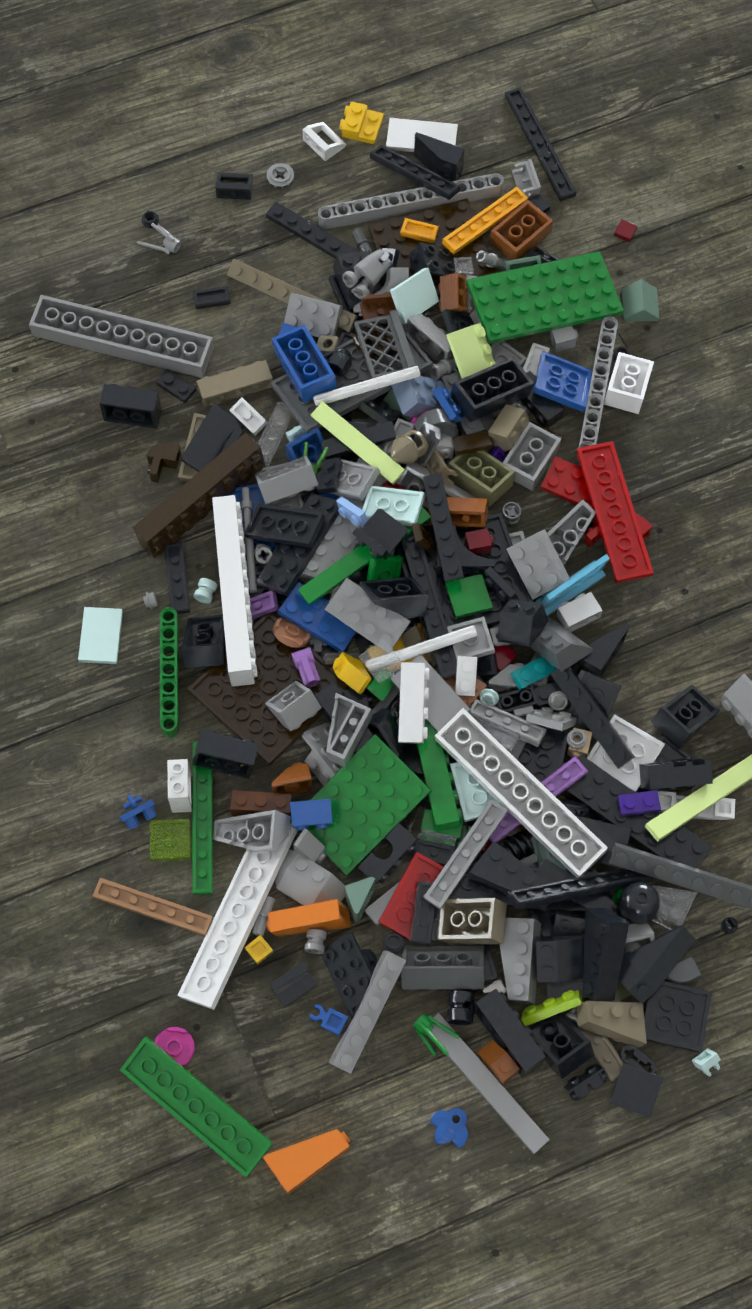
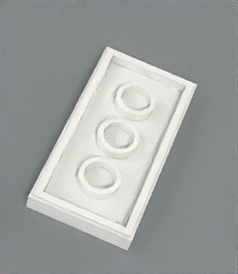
(402, 133)

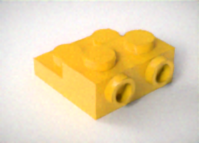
(361, 123)

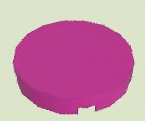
(177, 1044)

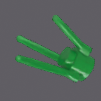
(423, 1027)

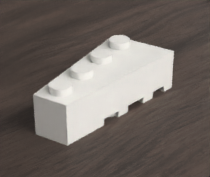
(413, 702)

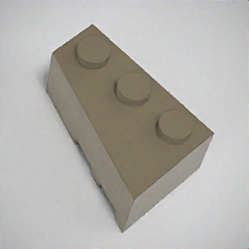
(616, 1020)

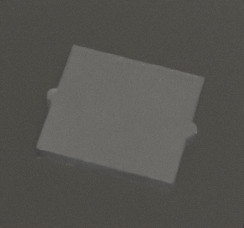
(381, 661)
(437, 838)

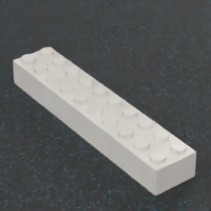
(234, 591)
(521, 793)

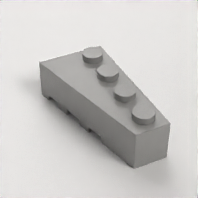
(519, 959)

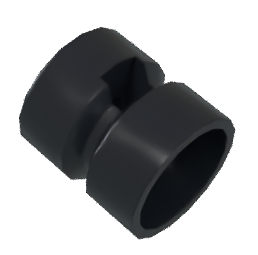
(460, 1010)

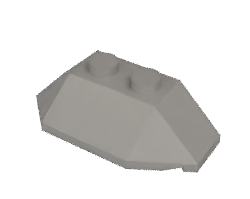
(307, 881)

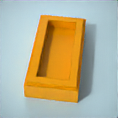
(419, 230)

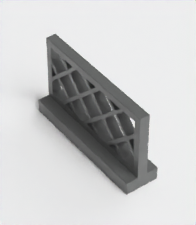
(399, 339)

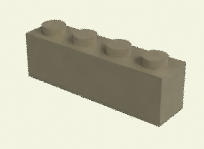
(234, 383)

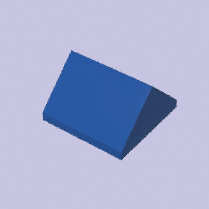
(296, 447)

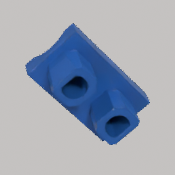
(146, 808)

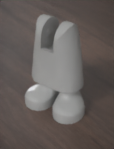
(371, 269)

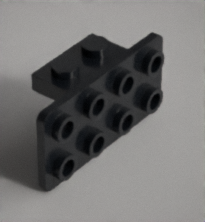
(212, 438)
(350, 970)

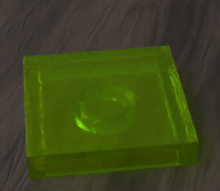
(170, 839)

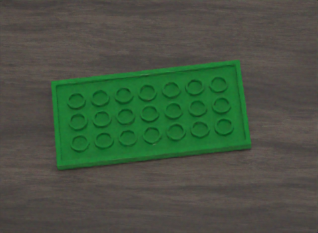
(544, 297)

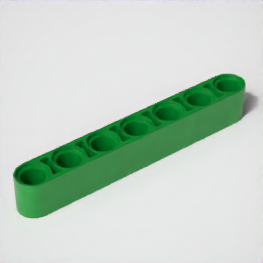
(169, 680)

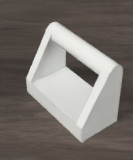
(318, 145)

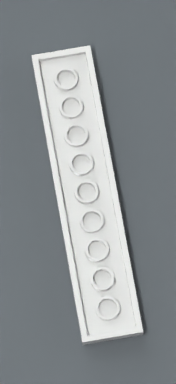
(233, 924)

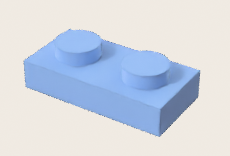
(352, 512)

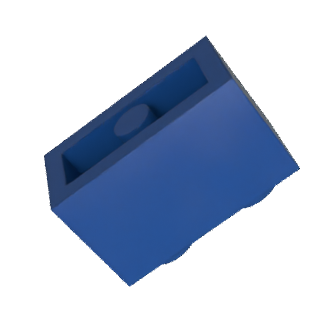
(311, 813)

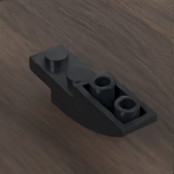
(526, 697)

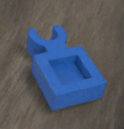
(331, 1021)

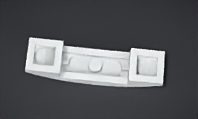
(721, 810)

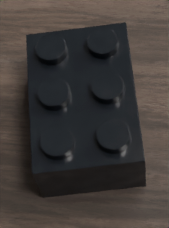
(130, 405)
(225, 753)

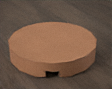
(290, 634)

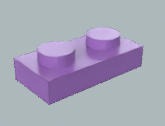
(263, 604)

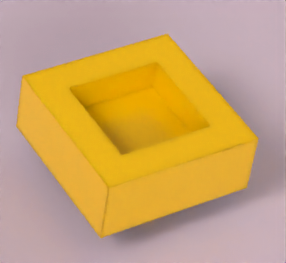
(258, 949)

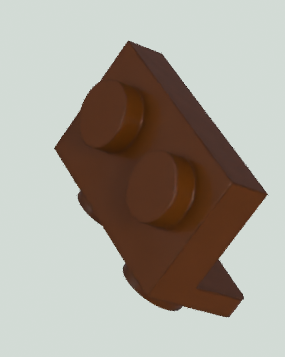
(377, 305)

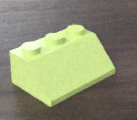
(470, 350)

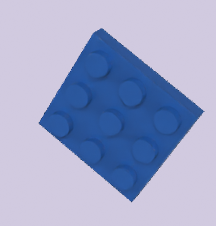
(562, 381)

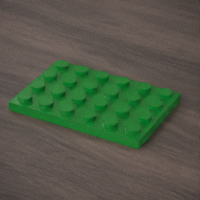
(367, 803)

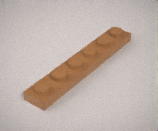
(152, 907)

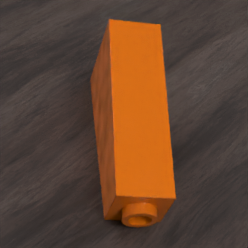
(320, 916)
(305, 1159)

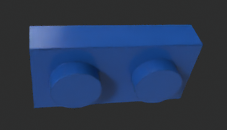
(444, 398)

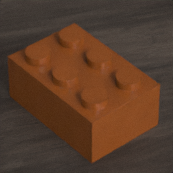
(521, 231)

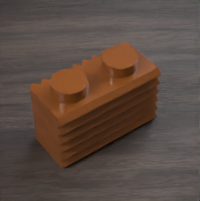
(453, 292)

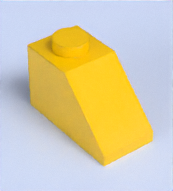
(351, 672)

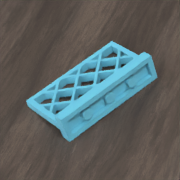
(574, 586)

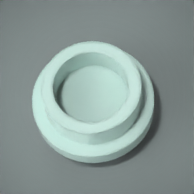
(489, 696)

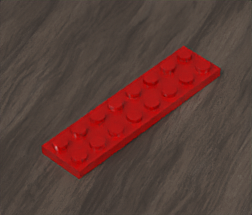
(614, 512)

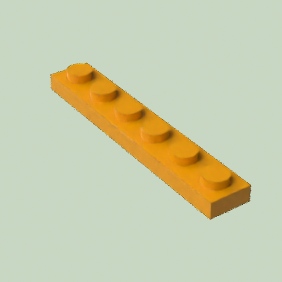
(484, 220)

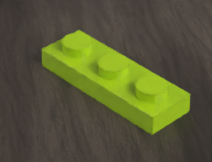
(551, 1007)

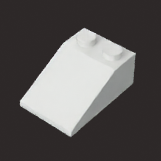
(628, 383)

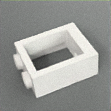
(179, 785)

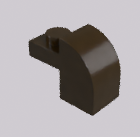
(161, 456)

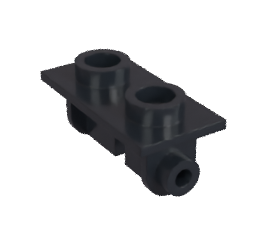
(578, 1084)

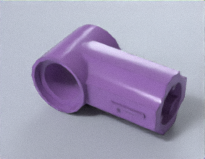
(305, 664)

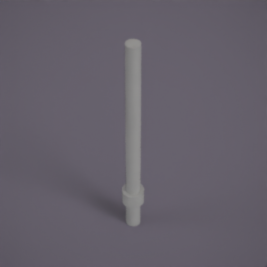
(246, 507)

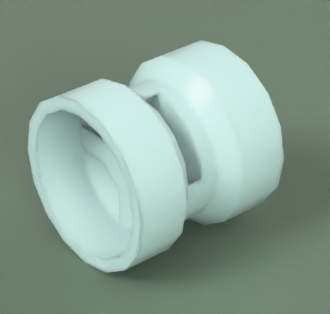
(205, 590)

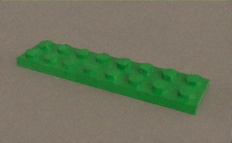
(196, 1106)

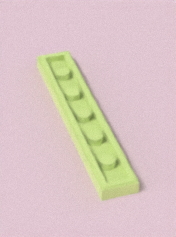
(357, 442)

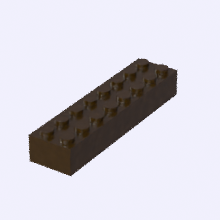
(194, 498)

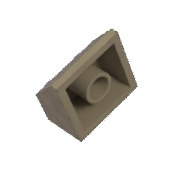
(508, 427)

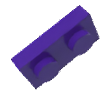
(639, 803)

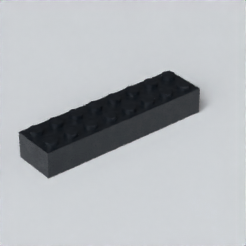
(600, 793)

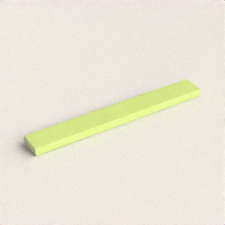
(700, 800)

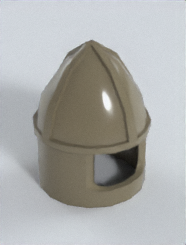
(405, 449)

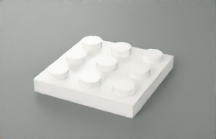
(641, 744)

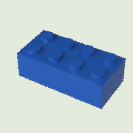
(304, 363)

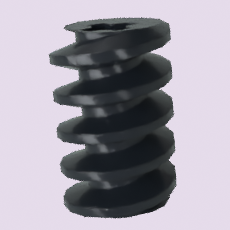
(518, 845)

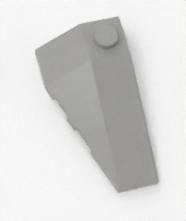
(253, 831)

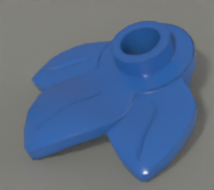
(448, 1129)

